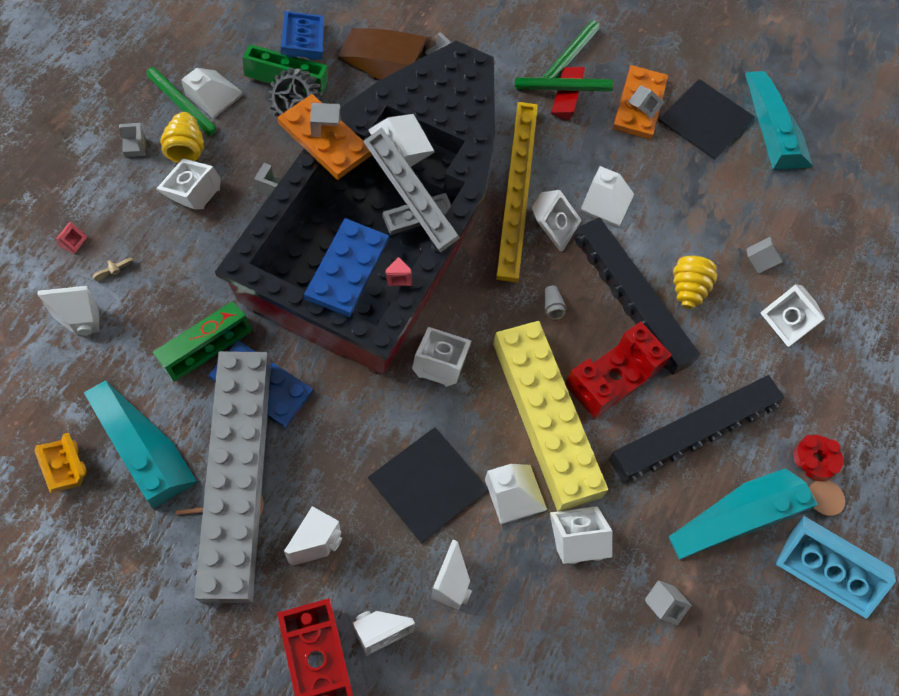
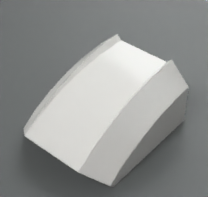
(191, 184)
(440, 356)

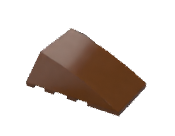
(381, 50)

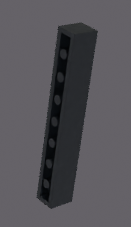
(634, 292)
(695, 429)

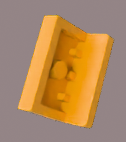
(61, 464)

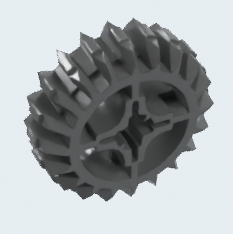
(298, 79)

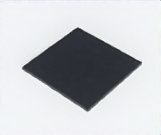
(706, 119)
(427, 484)

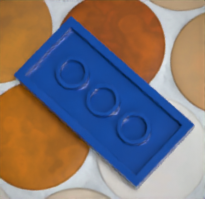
(302, 35)
(346, 267)
(285, 392)

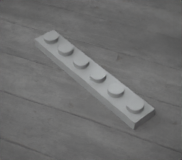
(411, 190)

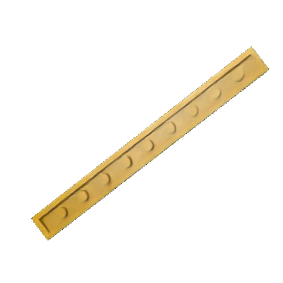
(517, 193)

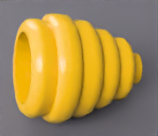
(182, 138)
(693, 280)

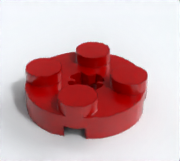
(827, 449)

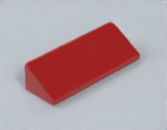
(566, 100)

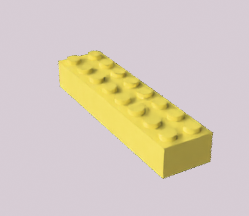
(549, 416)

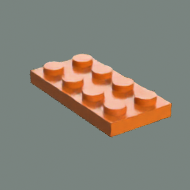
(630, 118)
(337, 147)

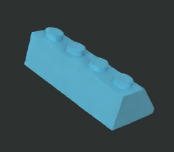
(836, 567)

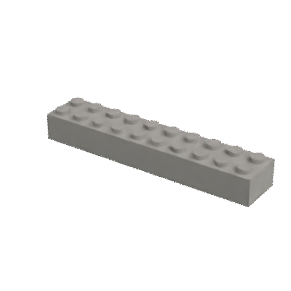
(234, 479)

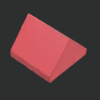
(71, 238)
(398, 274)

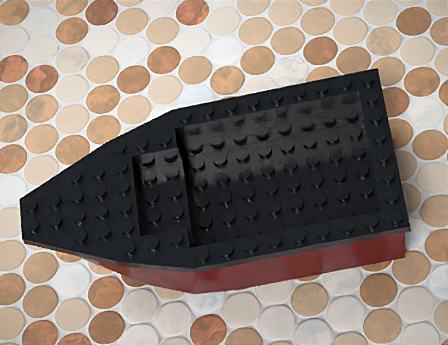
(297, 223)

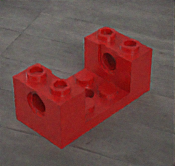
(636, 360)
(308, 631)

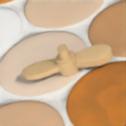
(113, 269)

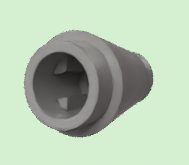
(554, 304)

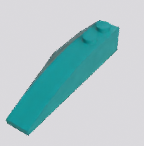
(779, 129)
(142, 446)
(745, 511)

